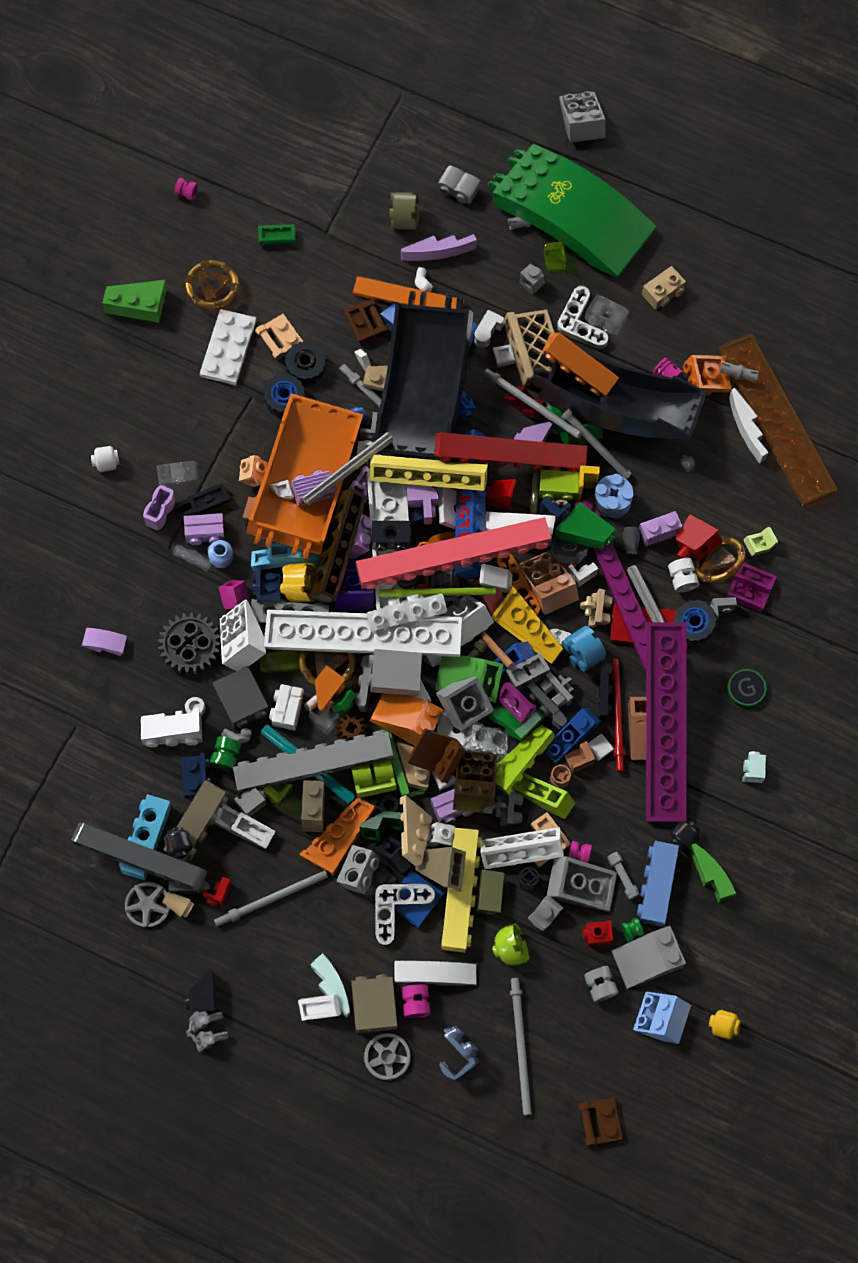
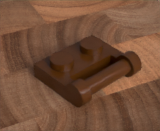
(360, 323)
(607, 1121)

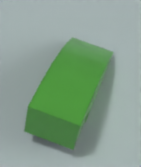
(712, 873)

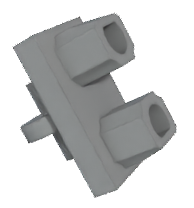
(563, 695)

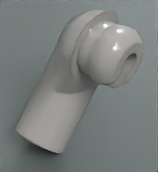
(242, 737)

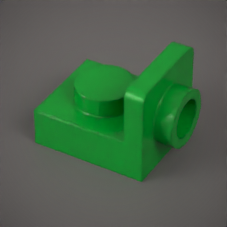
(343, 703)

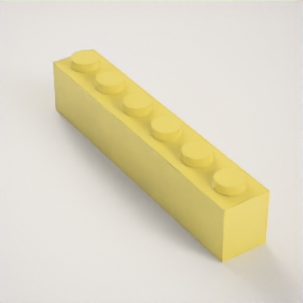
(428, 472)
(458, 903)

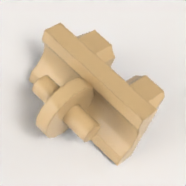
(594, 608)

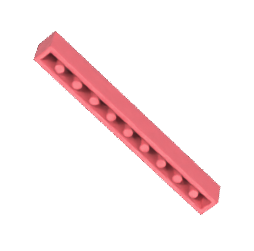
(453, 552)

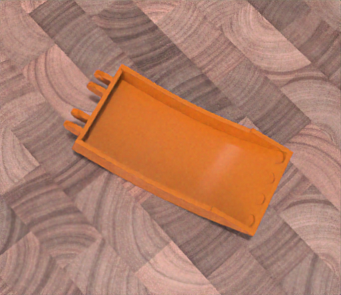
(308, 440)

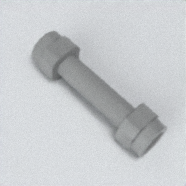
(615, 860)

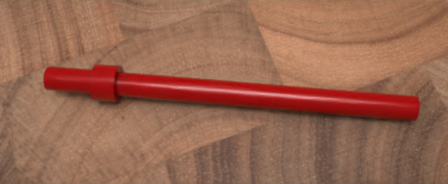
(619, 750)

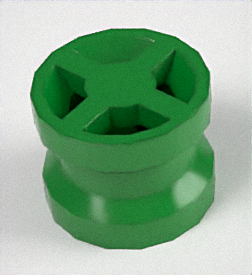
(632, 930)

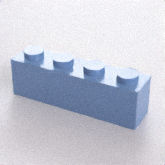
(658, 883)

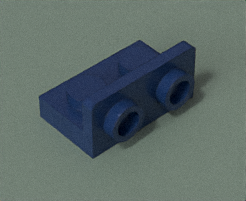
(550, 507)
(266, 586)
(194, 774)

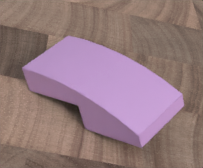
(104, 640)

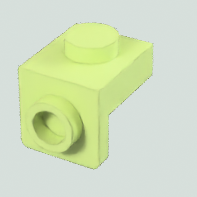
(761, 542)

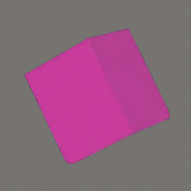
(233, 593)

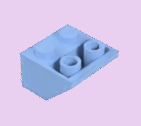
(662, 1017)

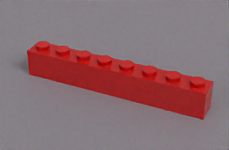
(510, 451)

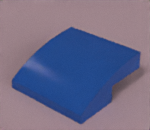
(416, 912)

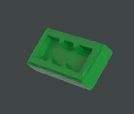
(276, 234)

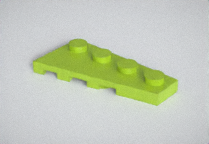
(522, 757)

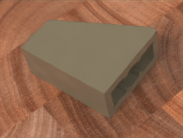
(444, 866)

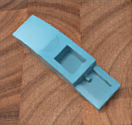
(280, 555)

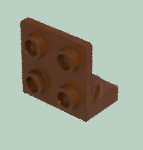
(437, 754)

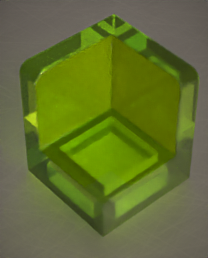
(555, 256)
(278, 793)

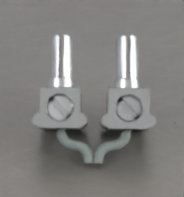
(206, 1039)

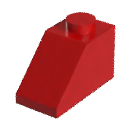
(501, 493)

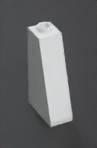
(497, 519)

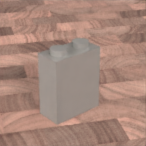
(395, 672)

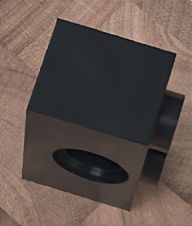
(382, 529)

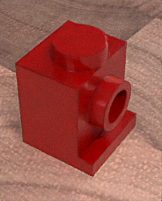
(592, 939)

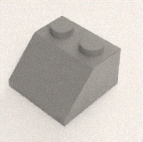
(465, 702)

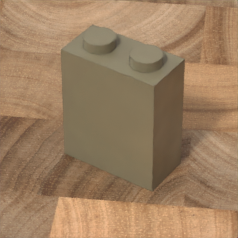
(313, 806)
(374, 1004)

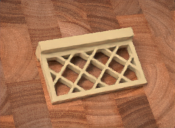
(516, 339)

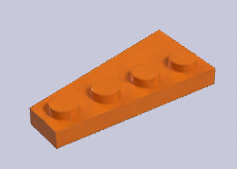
(335, 843)

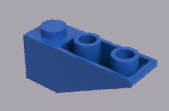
(572, 734)

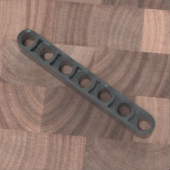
(138, 856)

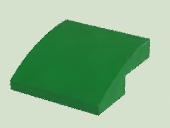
(512, 726)

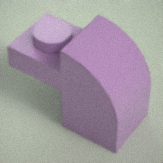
(423, 497)

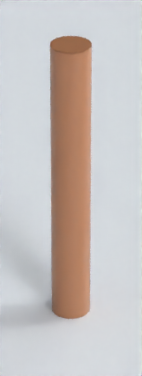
(497, 650)

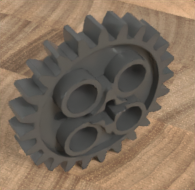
(177, 631)

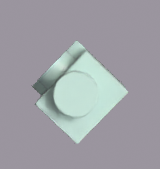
(754, 767)

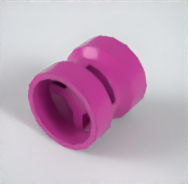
(186, 189)
(579, 851)

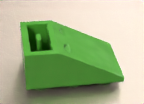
(464, 667)

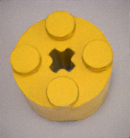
(298, 581)

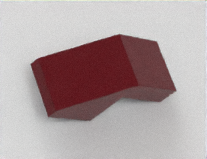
(522, 407)

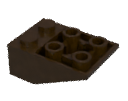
(475, 782)

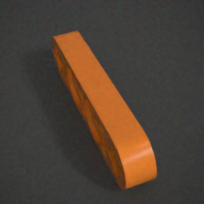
(521, 583)

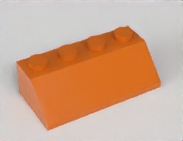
(580, 364)

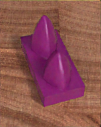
(516, 703)

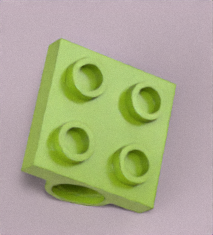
(373, 778)

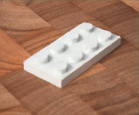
(228, 347)

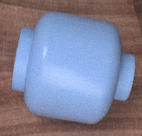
(220, 554)

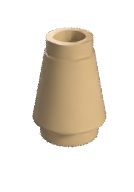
(178, 904)

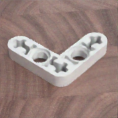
(575, 324)
(388, 904)

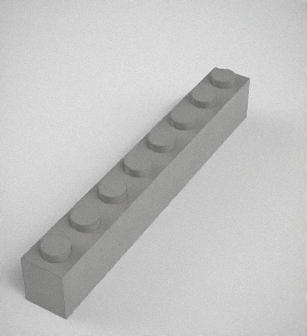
(313, 762)

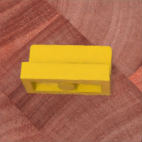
(587, 479)

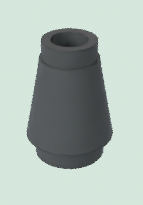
(631, 540)

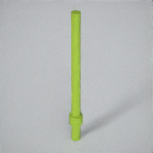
(399, 592)

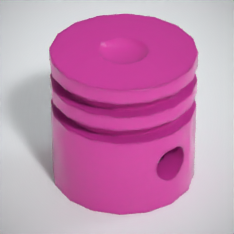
(667, 369)

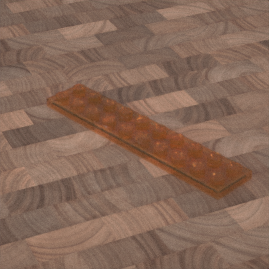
(779, 422)

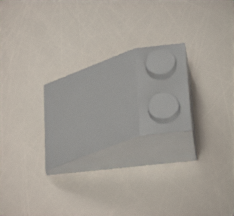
(581, 883)
(649, 957)

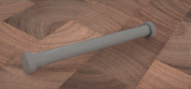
(596, 444)

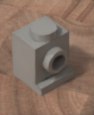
(533, 276)
(251, 801)

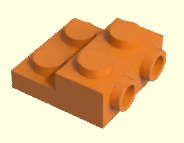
(704, 373)

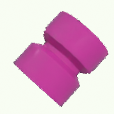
(418, 1008)

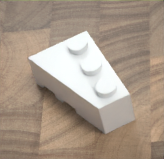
(171, 729)

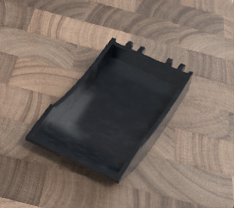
(424, 375)
(635, 404)

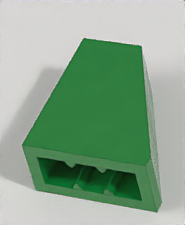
(585, 528)

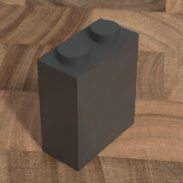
(241, 698)

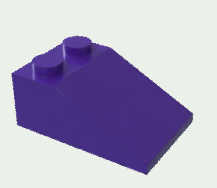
(351, 595)

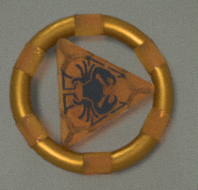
(212, 284)
(720, 560)
(331, 659)

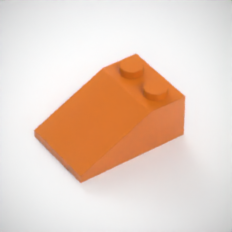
(406, 716)

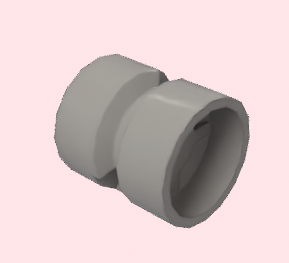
(604, 990)

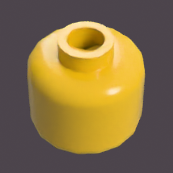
(725, 1024)

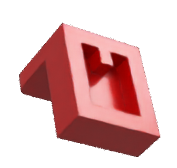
(221, 890)

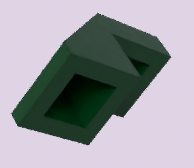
(376, 827)

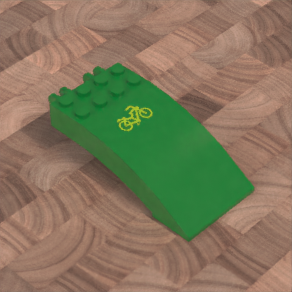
(573, 208)

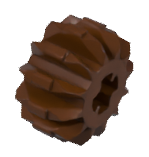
(357, 725)

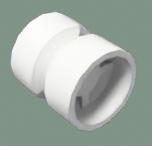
(683, 575)

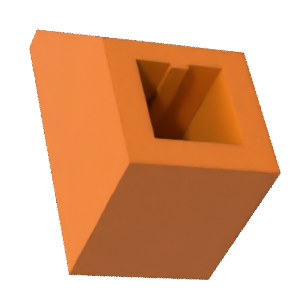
(327, 686)

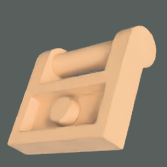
(283, 332)

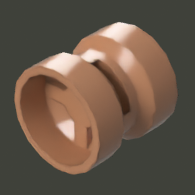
(562, 773)

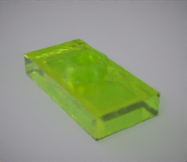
(279, 662)

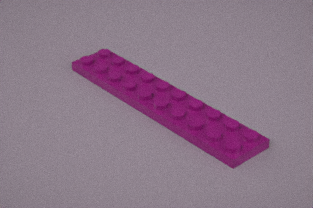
(666, 721)

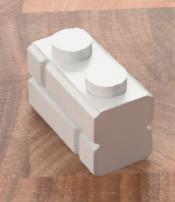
(287, 707)

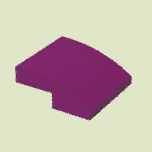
(751, 587)

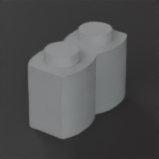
(459, 184)

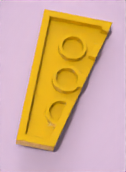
(522, 622)

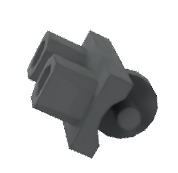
(505, 808)

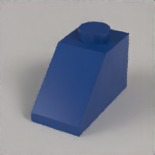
(517, 653)

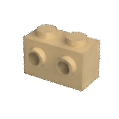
(663, 288)

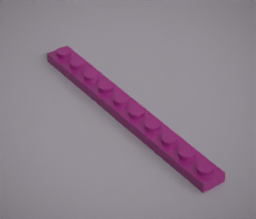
(621, 591)

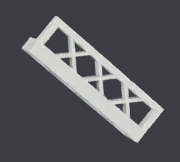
(522, 850)

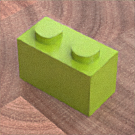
(558, 485)

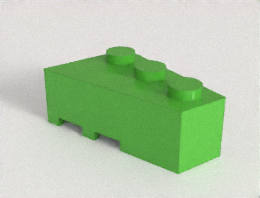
(136, 300)

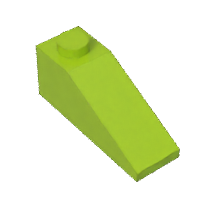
(545, 795)

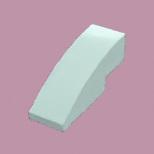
(331, 982)

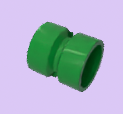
(226, 750)

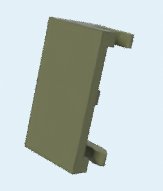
(489, 892)

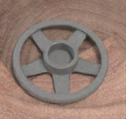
(147, 904)
(387, 1056)

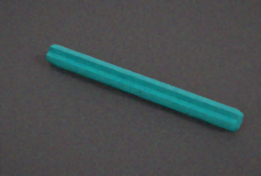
(329, 781)

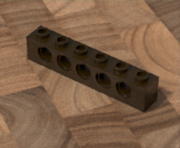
(337, 546)

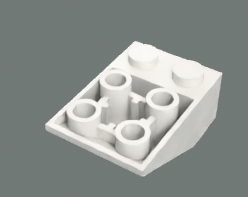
(241, 637)

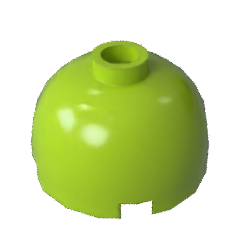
(510, 946)

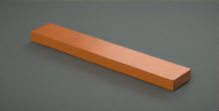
(396, 294)

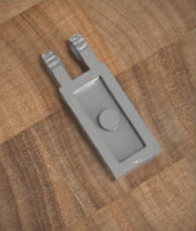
(362, 699)

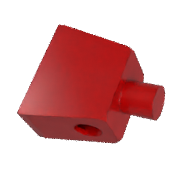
(696, 538)

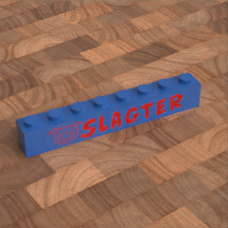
(470, 517)

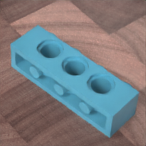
(159, 808)

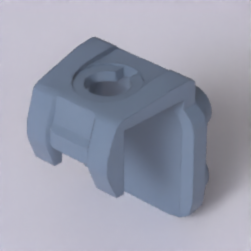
(467, 1050)

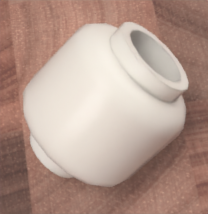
(105, 459)

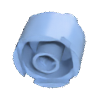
(621, 497)

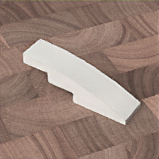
(745, 420)
(244, 826)
(435, 973)

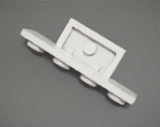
(405, 611)

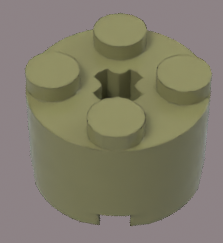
(405, 210)

